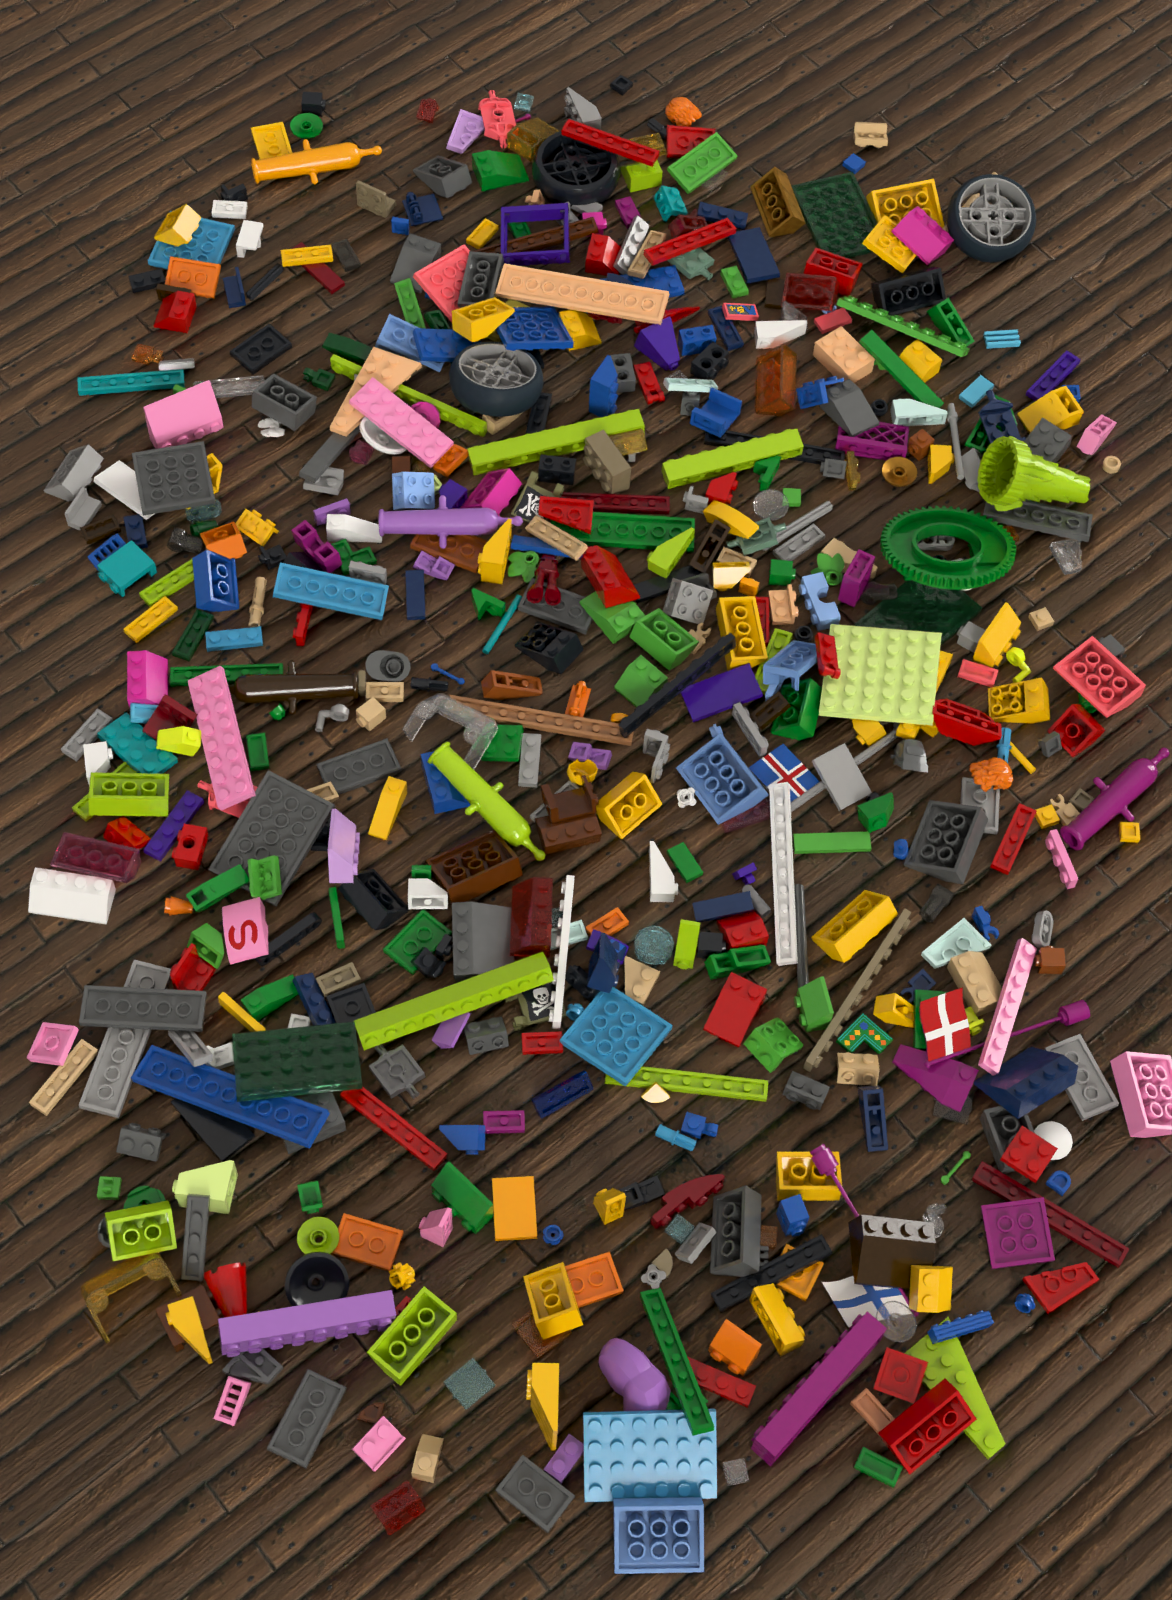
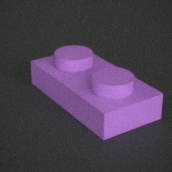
(339, 507)
(564, 1459)

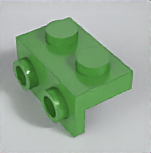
(264, 877)

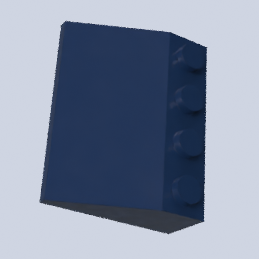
(1029, 1080)

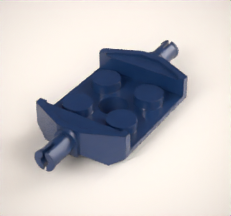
(998, 414)

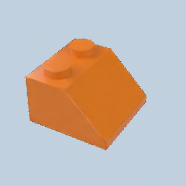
(225, 541)
(734, 1348)

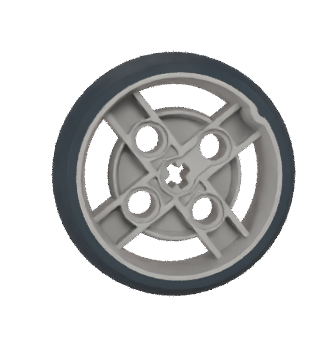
(1003, 195)
(495, 379)

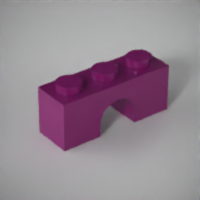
(321, 553)

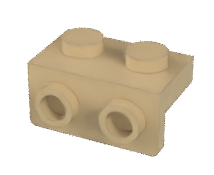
(870, 134)
(857, 1069)

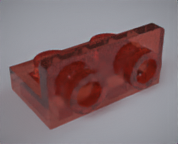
(398, 1507)

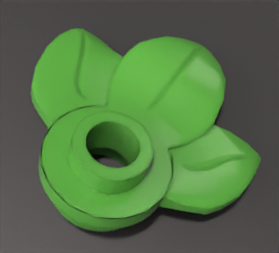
(520, 565)
(828, 566)

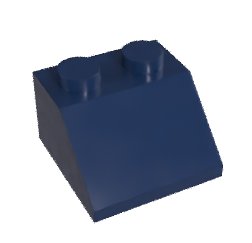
(603, 966)

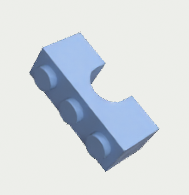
(822, 614)

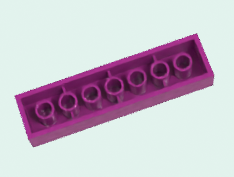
(815, 1391)

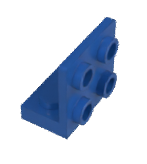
(815, 394)

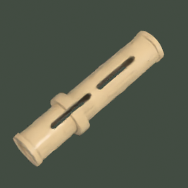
(256, 609)

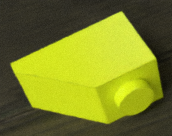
(179, 740)

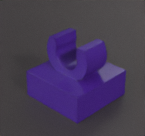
(746, 874)

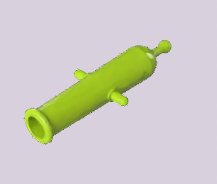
(484, 799)

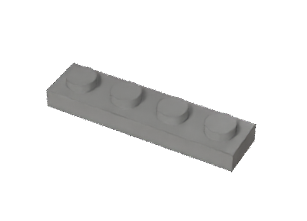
(631, 244)

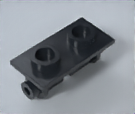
(578, 979)

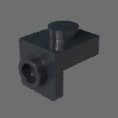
(237, 193)

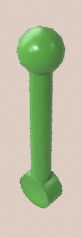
(945, 1179)

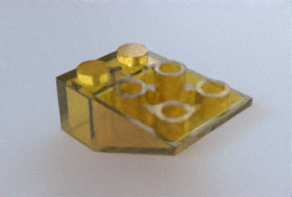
(528, 136)

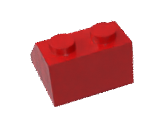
(601, 255)
(176, 312)
(1077, 729)
(743, 930)

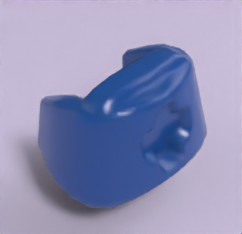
(900, 849)

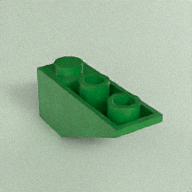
(217, 888)

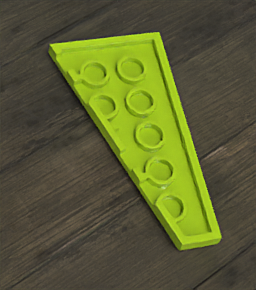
(950, 1362)

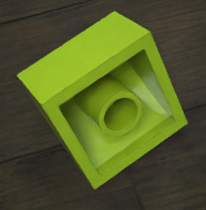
(642, 176)

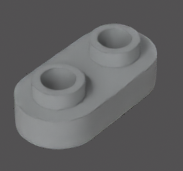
(1042, 929)

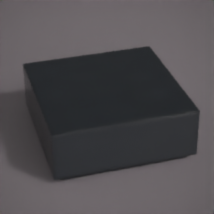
(621, 84)

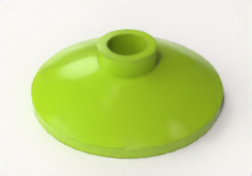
(316, 1228)

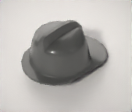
(388, 666)

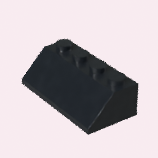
(909, 291)

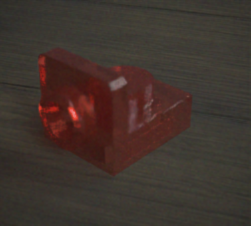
(427, 110)

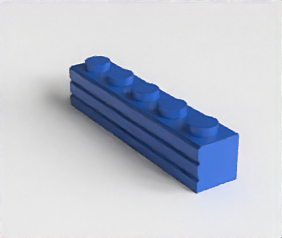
(960, 1327)

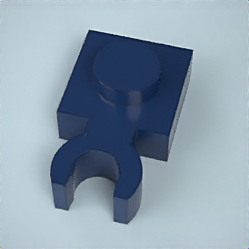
(920, 981)

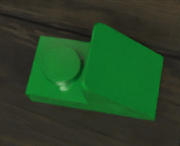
(767, 470)
(484, 602)

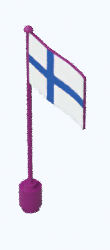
(850, 1297)

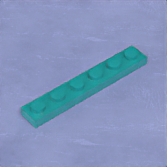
(130, 382)

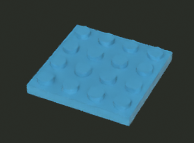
(207, 245)
(616, 1035)

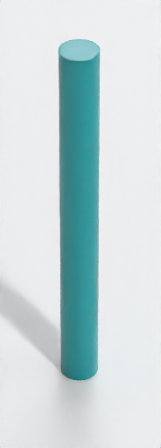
(502, 624)

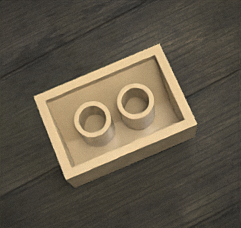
(978, 981)

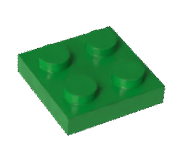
(505, 744)

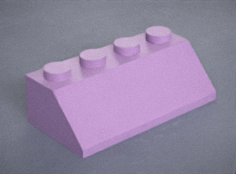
(342, 849)

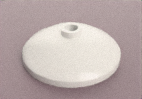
(379, 439)

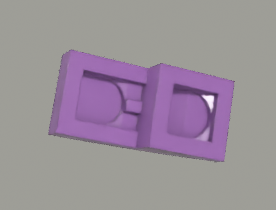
(434, 567)
(585, 751)

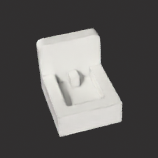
(222, 1056)

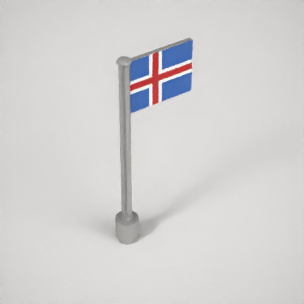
(784, 766)

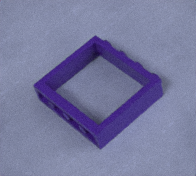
(535, 213)

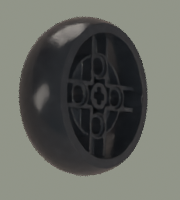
(574, 171)

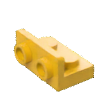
(255, 527)

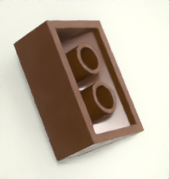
(567, 833)

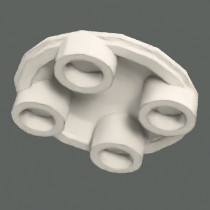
(1056, 1135)

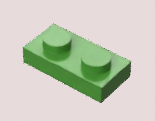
(734, 282)

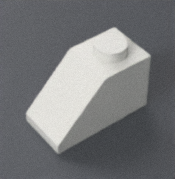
(97, 758)
(426, 895)

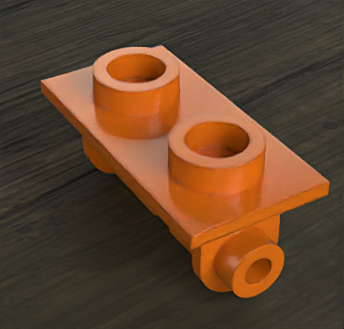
(578, 699)

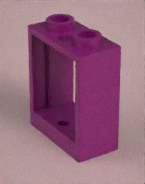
(856, 578)

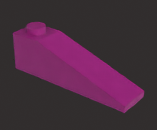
(946, 1080)

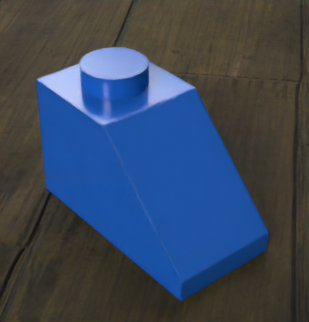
(465, 1137)

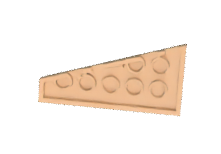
(387, 369)

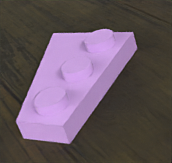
(465, 131)

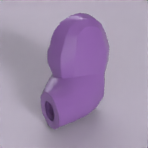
(633, 1377)

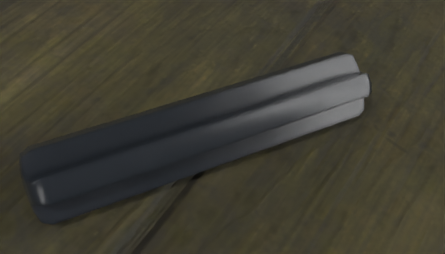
(267, 279)

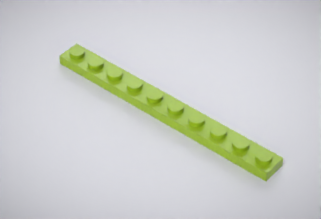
(411, 396)

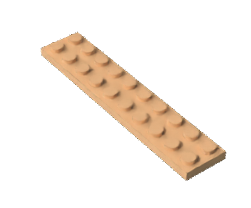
(582, 294)

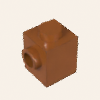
(920, 444)
(1050, 960)

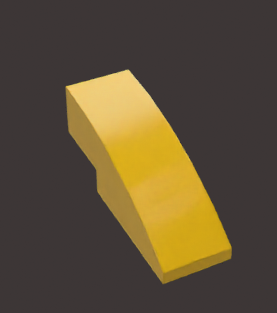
(738, 522)

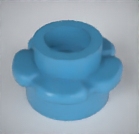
(574, 1011)

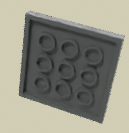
(173, 478)

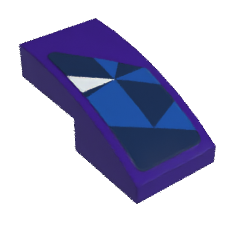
(620, 947)

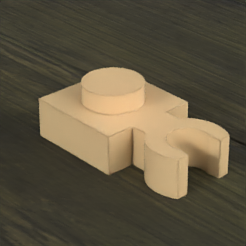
(700, 636)
(1065, 812)

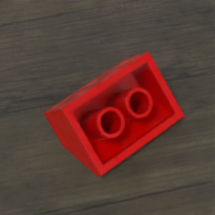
(830, 264)

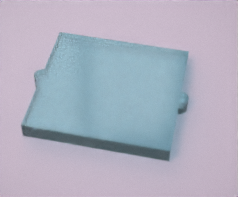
(469, 1384)

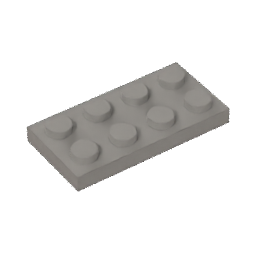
(1091, 1090)

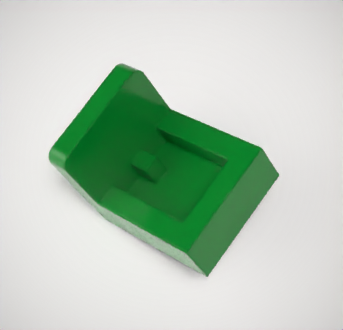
(310, 1196)

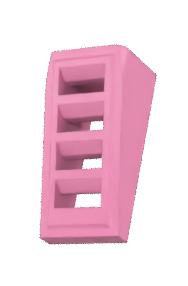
(239, 1403)

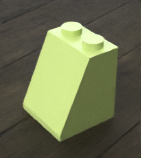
(212, 1180)

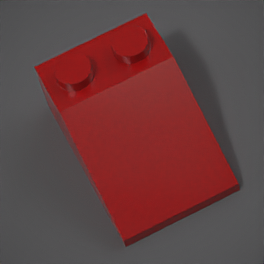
(735, 1009)

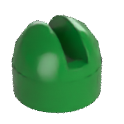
(278, 712)

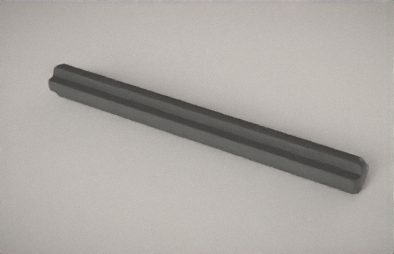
(802, 965)

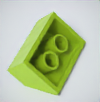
(140, 1230)

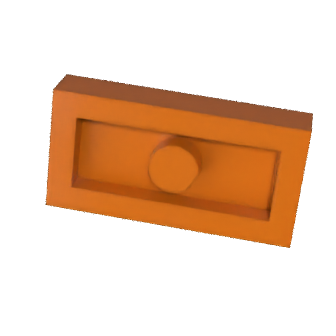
(609, 923)

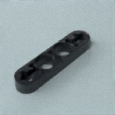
(290, 938)

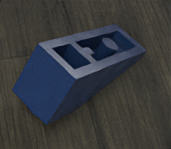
(873, 1117)

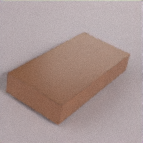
(872, 1410)

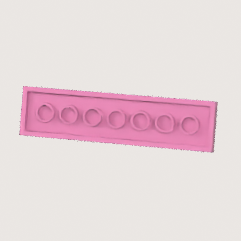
(221, 738)

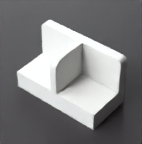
(249, 237)

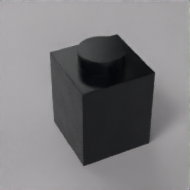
(313, 103)
(709, 944)

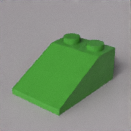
(615, 620)

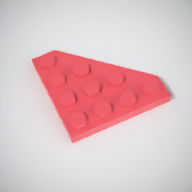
(444, 279)

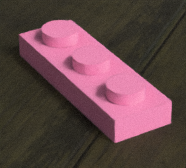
(1061, 859)

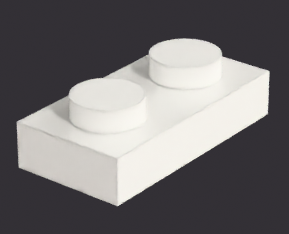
(229, 209)

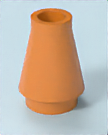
(177, 906)

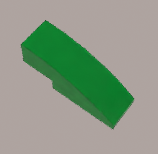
(736, 961)

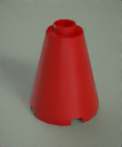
(229, 1288)

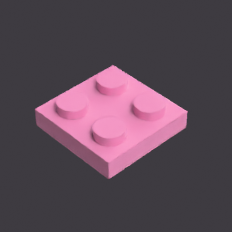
(52, 1043)

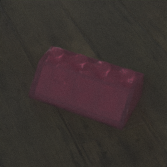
(97, 858)

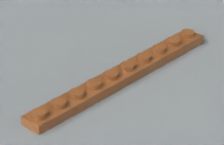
(549, 721)

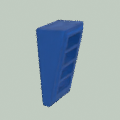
(111, 543)

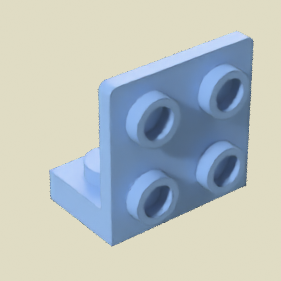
(413, 490)

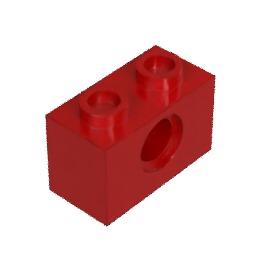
(190, 857)

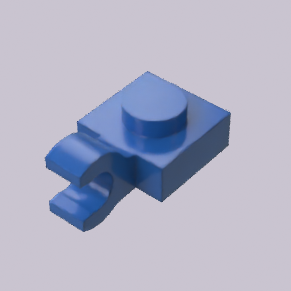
(982, 921)
(695, 1125)

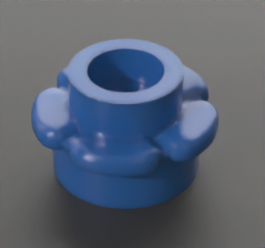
(555, 1230)
(1024, 1303)

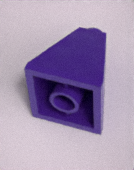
(659, 344)

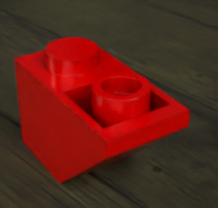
(721, 488)

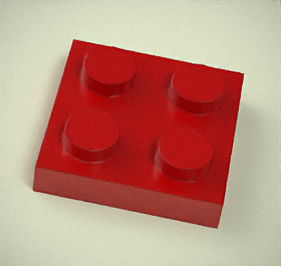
(1028, 1154)
(900, 1375)

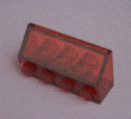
(531, 917)

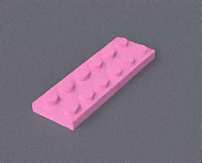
(401, 422)

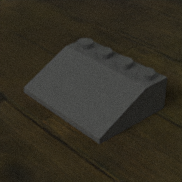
(947, 840)
(480, 938)

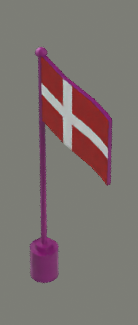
(948, 1028)

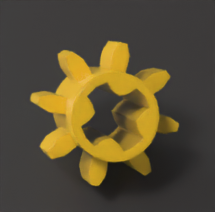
(402, 1276)

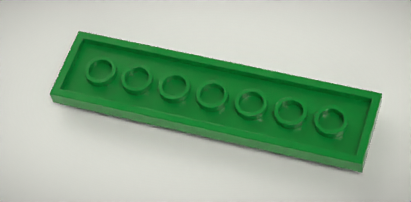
(631, 530)

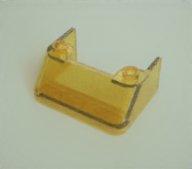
(97, 1289)

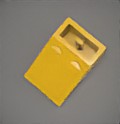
(1056, 407)
(1020, 702)

